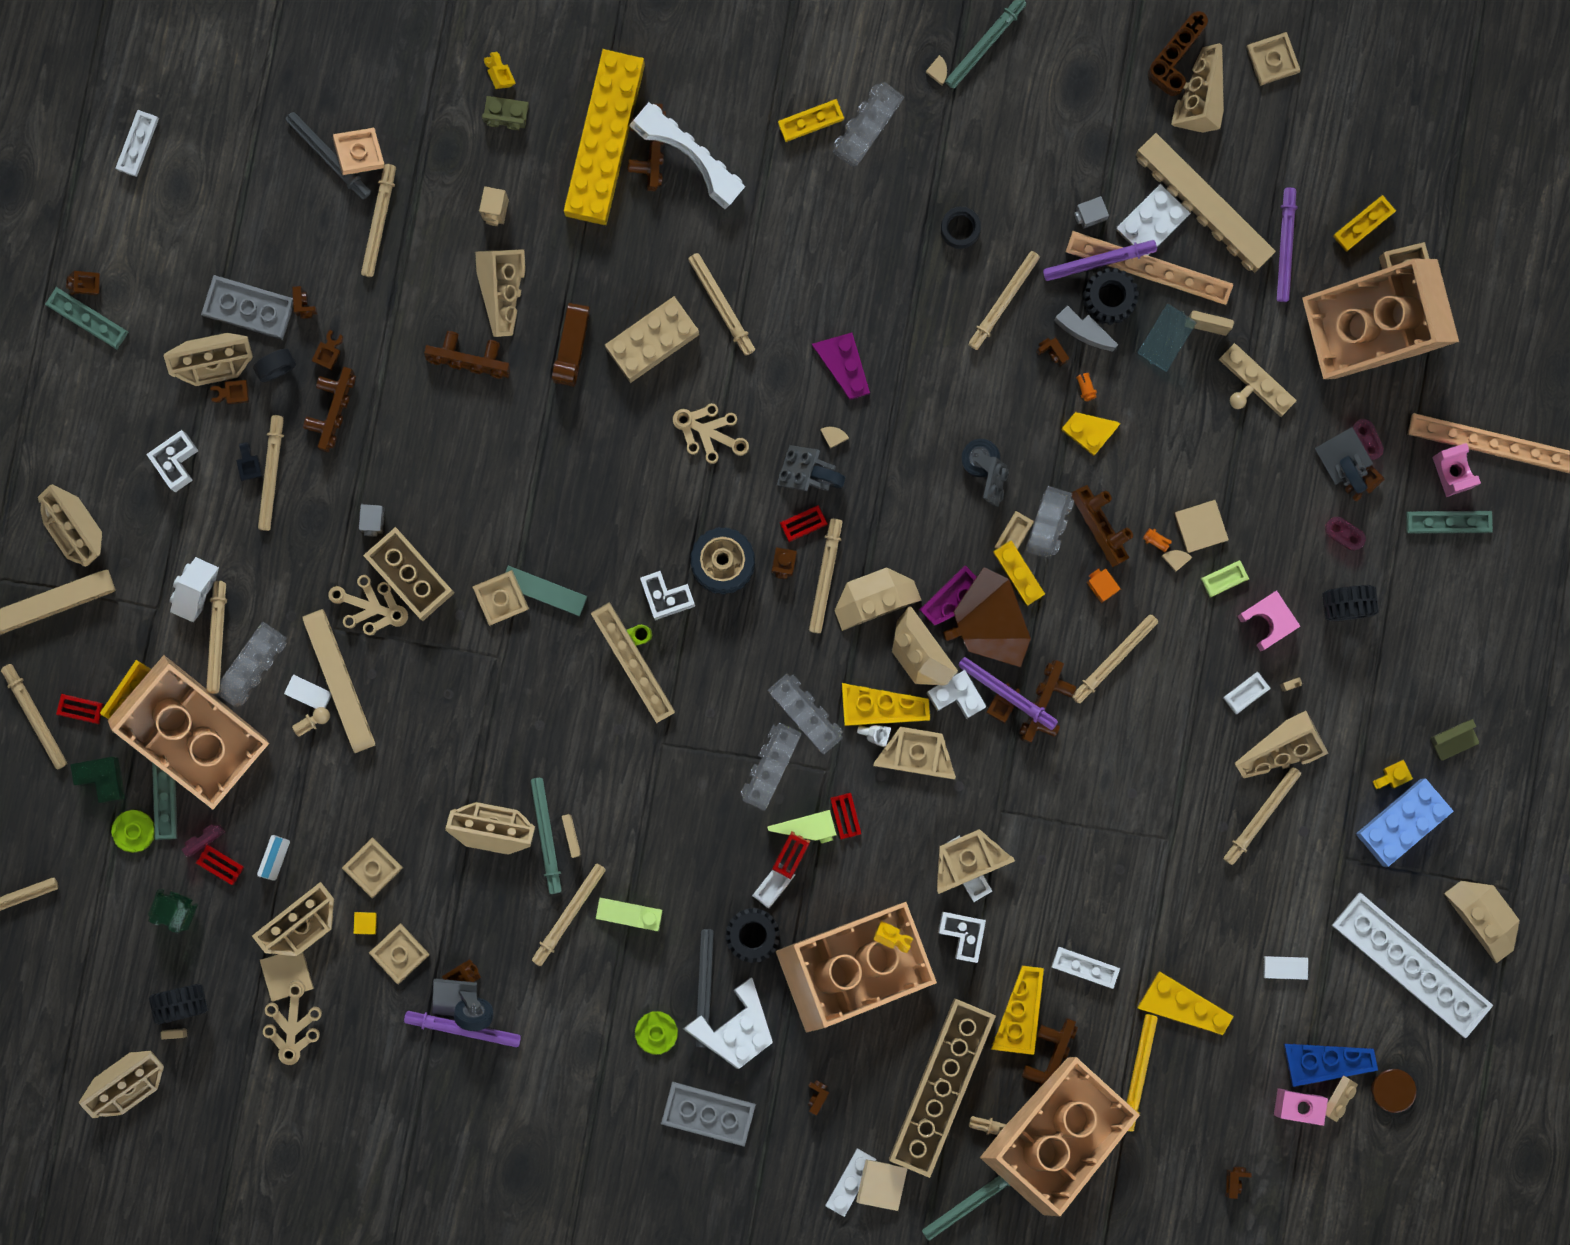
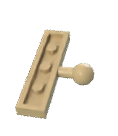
(1256, 380)

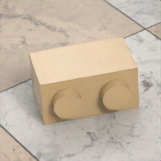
(494, 206)

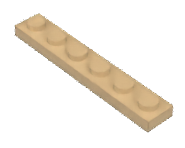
(633, 662)

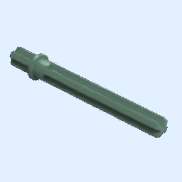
(985, 42)
(545, 836)
(964, 1207)

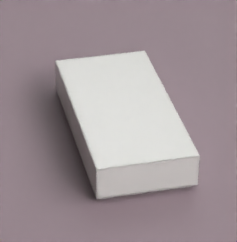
(307, 692)
(1246, 693)
(772, 887)
(1285, 967)

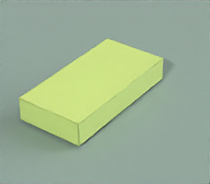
(1225, 578)

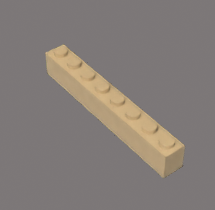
(1205, 203)

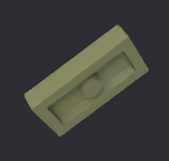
(1455, 740)

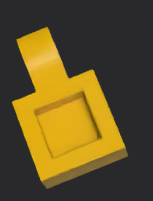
(499, 73)
(1395, 775)

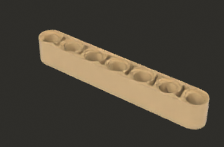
(55, 601)
(338, 681)

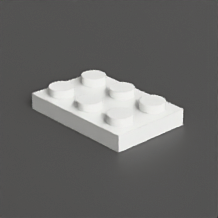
(1153, 218)

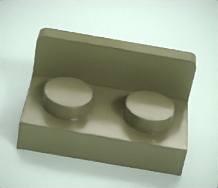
(505, 112)

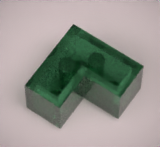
(104, 774)

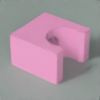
(1457, 458)
(1277, 615)
(1287, 1107)

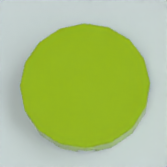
(133, 831)
(656, 1032)

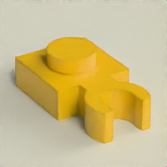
(890, 937)

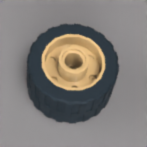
(717, 544)

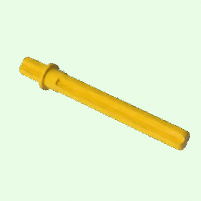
(1141, 1063)

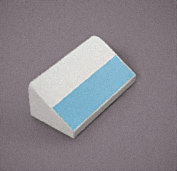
(273, 857)

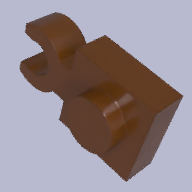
(327, 354)
(234, 392)
(1372, 480)
(1000, 708)

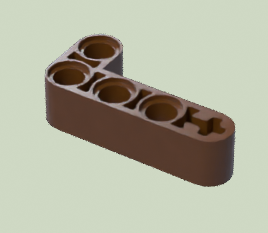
(1180, 49)
(571, 346)

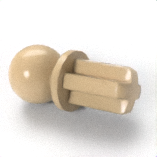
(320, 716)

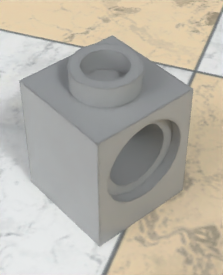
(1091, 212)
(371, 519)

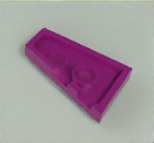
(844, 363)
(945, 601)

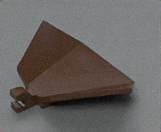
(991, 620)

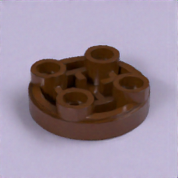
(1394, 1090)

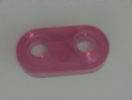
(1370, 438)
(1345, 532)

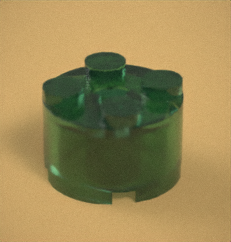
(172, 911)

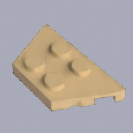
(917, 753)
(968, 859)

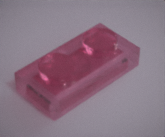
(195, 844)

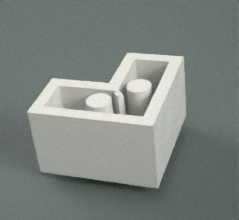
(168, 460)
(192, 589)
(665, 602)
(960, 690)
(969, 932)

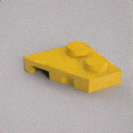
(1089, 431)

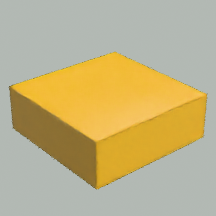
(365, 923)

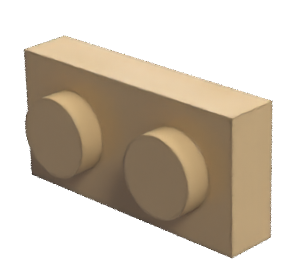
(1343, 1093)

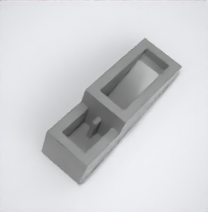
(1085, 331)

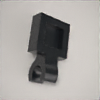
(249, 465)

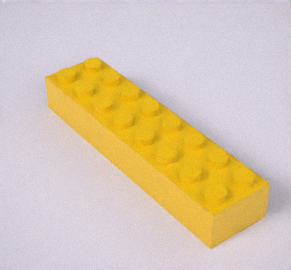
(604, 137)

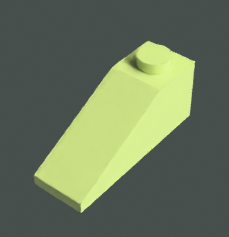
(811, 827)
(629, 914)

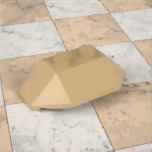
(209, 359)
(70, 525)
(874, 597)
(920, 652)
(490, 828)
(1486, 916)
(298, 924)
(123, 1085)

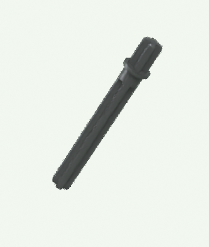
(353, 182)
(705, 977)

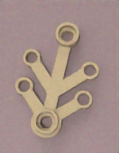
(707, 431)
(372, 606)
(291, 1026)

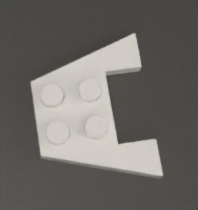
(742, 1035)

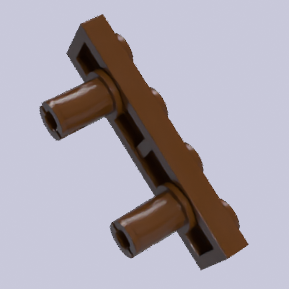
(651, 166)
(459, 360)
(334, 419)
(1096, 520)
(1044, 691)
(1060, 1051)

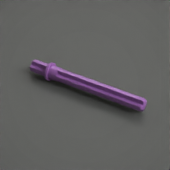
(1286, 244)
(1100, 260)
(1037, 713)
(450, 1026)

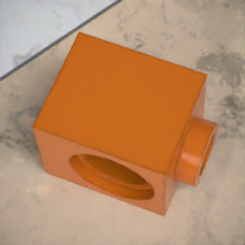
(1102, 584)

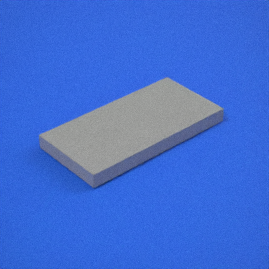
(248, 307)
(708, 1114)

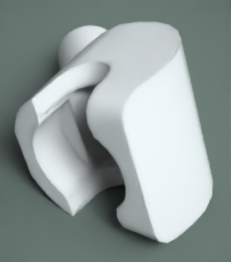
(875, 734)

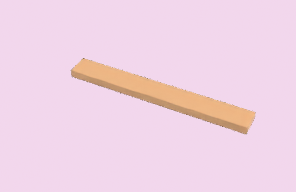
(1154, 269)
(1490, 442)

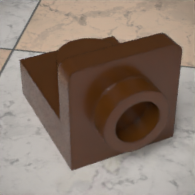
(83, 283)
(299, 300)
(1056, 352)
(783, 563)
(465, 972)
(817, 1100)
(1233, 1184)

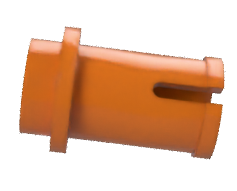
(1087, 389)
(1157, 540)

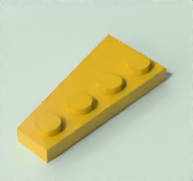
(875, 706)
(1181, 1004)
(1020, 1019)

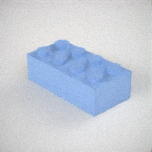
(1404, 822)

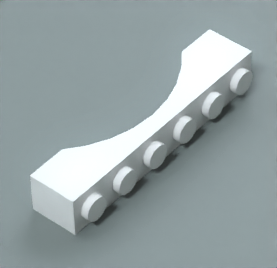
(720, 183)

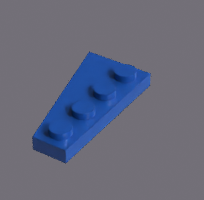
(1321, 1063)

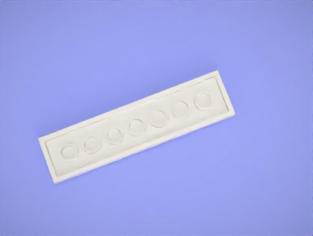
(1412, 965)

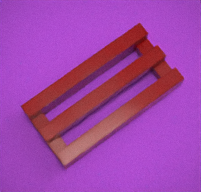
(787, 531)
(61, 705)
(846, 818)
(799, 839)
(204, 855)

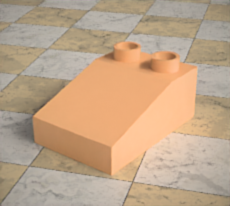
(1380, 318)
(187, 732)
(852, 973)
(1060, 1137)

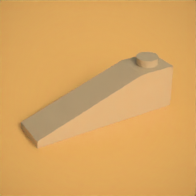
(1202, 102)
(499, 281)
(1289, 743)

